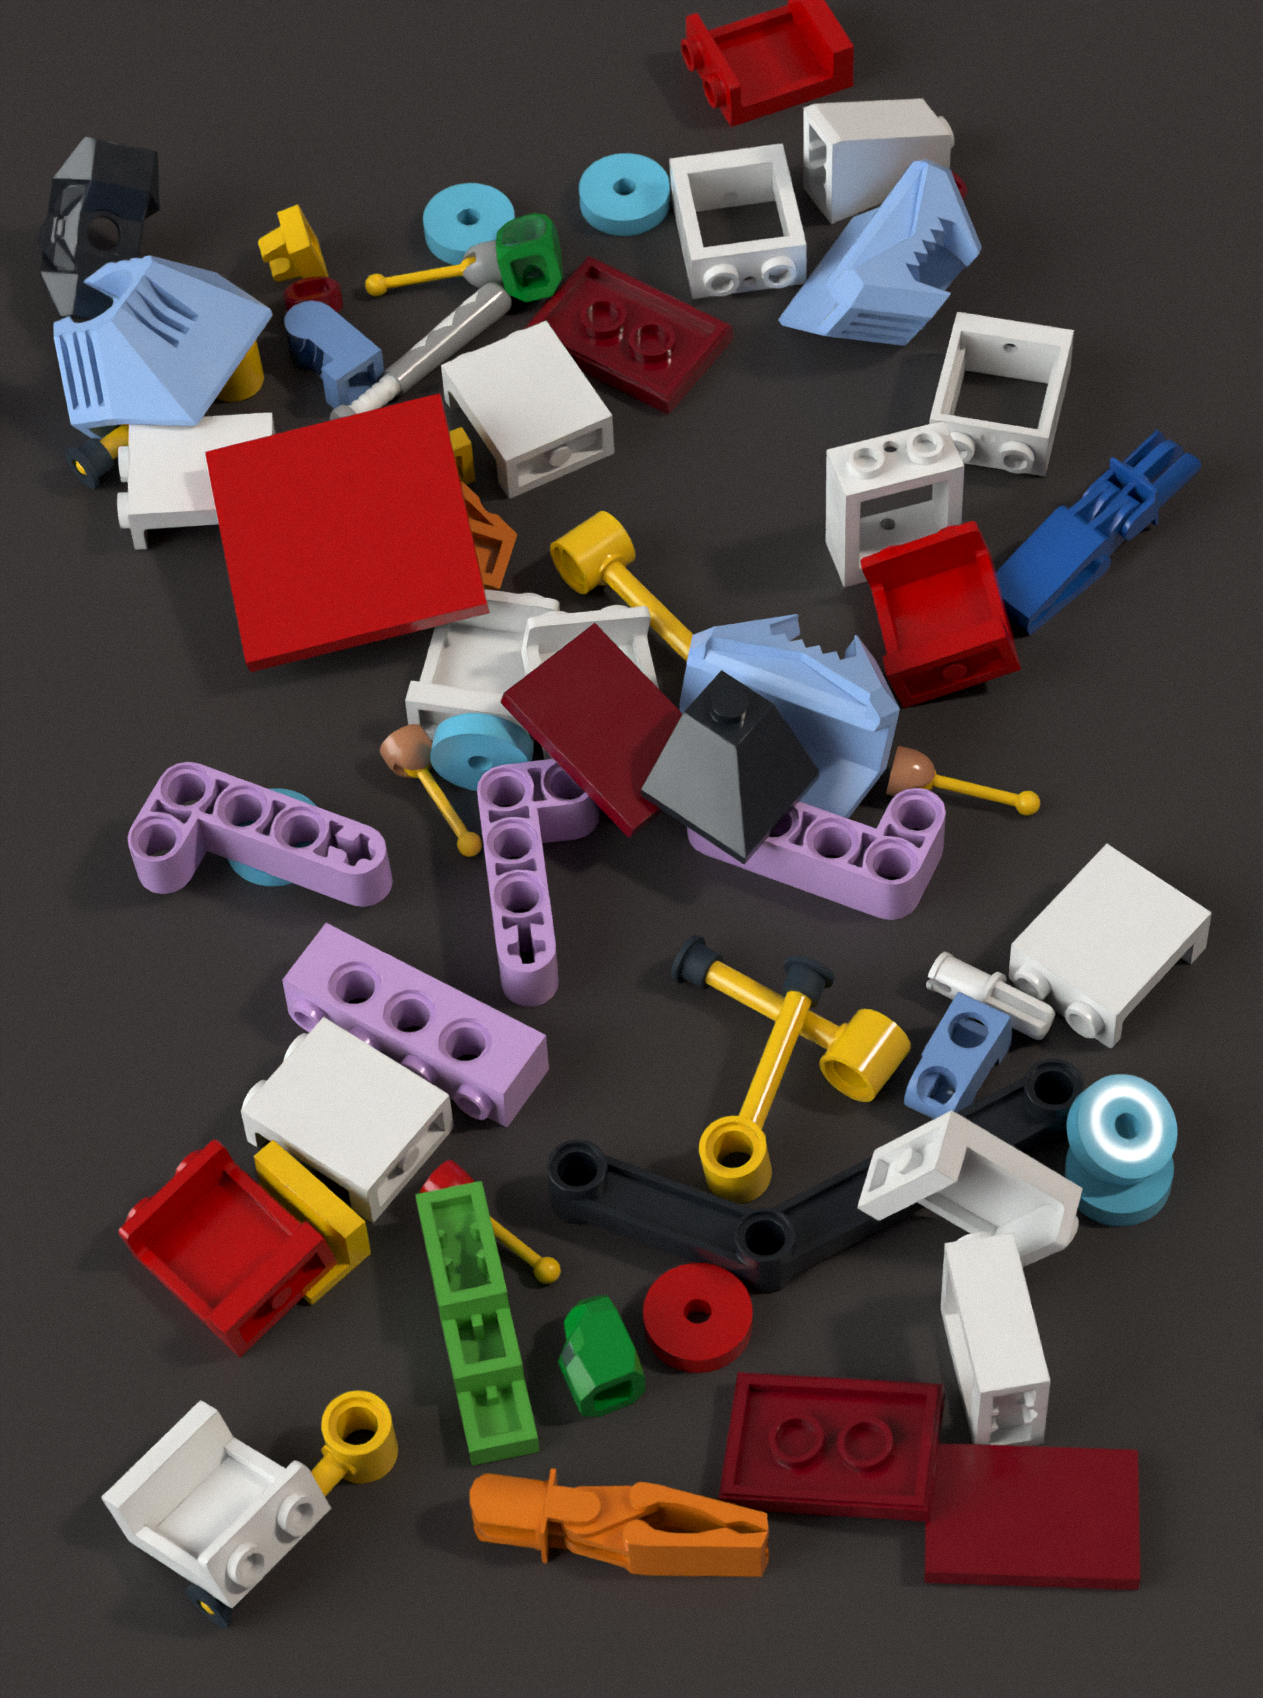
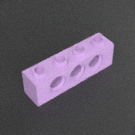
(400, 996)

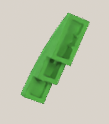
(477, 1323)

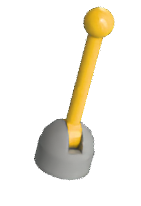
(477, 267)

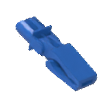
(1076, 542)

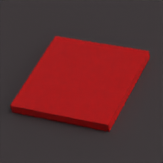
(346, 533)

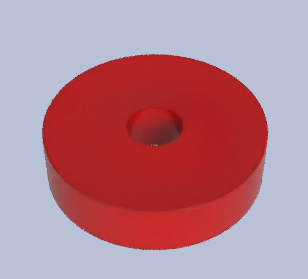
(702, 1345)

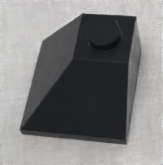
(731, 768)

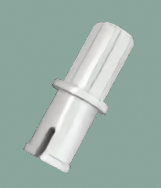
(1026, 1012)

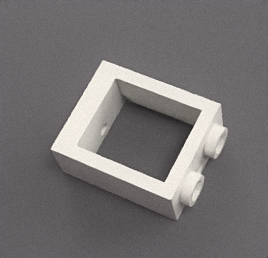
(731, 181)
(1038, 356)
(868, 472)
(994, 1340)

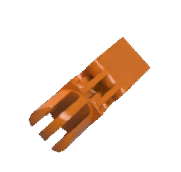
(623, 1525)

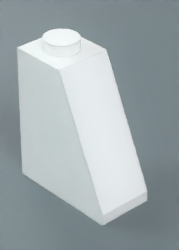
(864, 149)

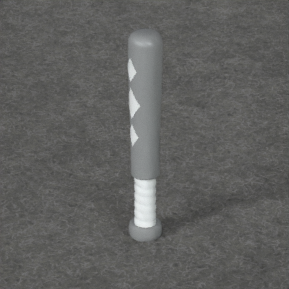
(434, 349)

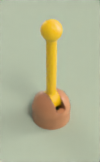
(408, 756)
(916, 770)

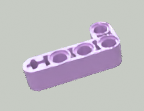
(518, 831)
(864, 854)
(343, 862)

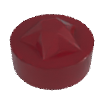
(314, 289)

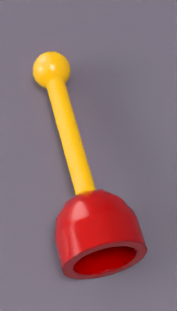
(451, 1174)

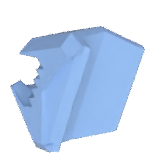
(890, 263)
(157, 348)
(831, 704)

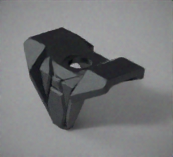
(94, 183)

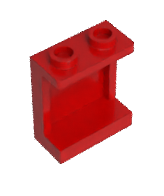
(770, 59)
(940, 614)
(226, 1247)

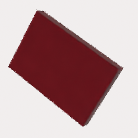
(633, 334)
(598, 723)
(833, 1446)
(1034, 1517)

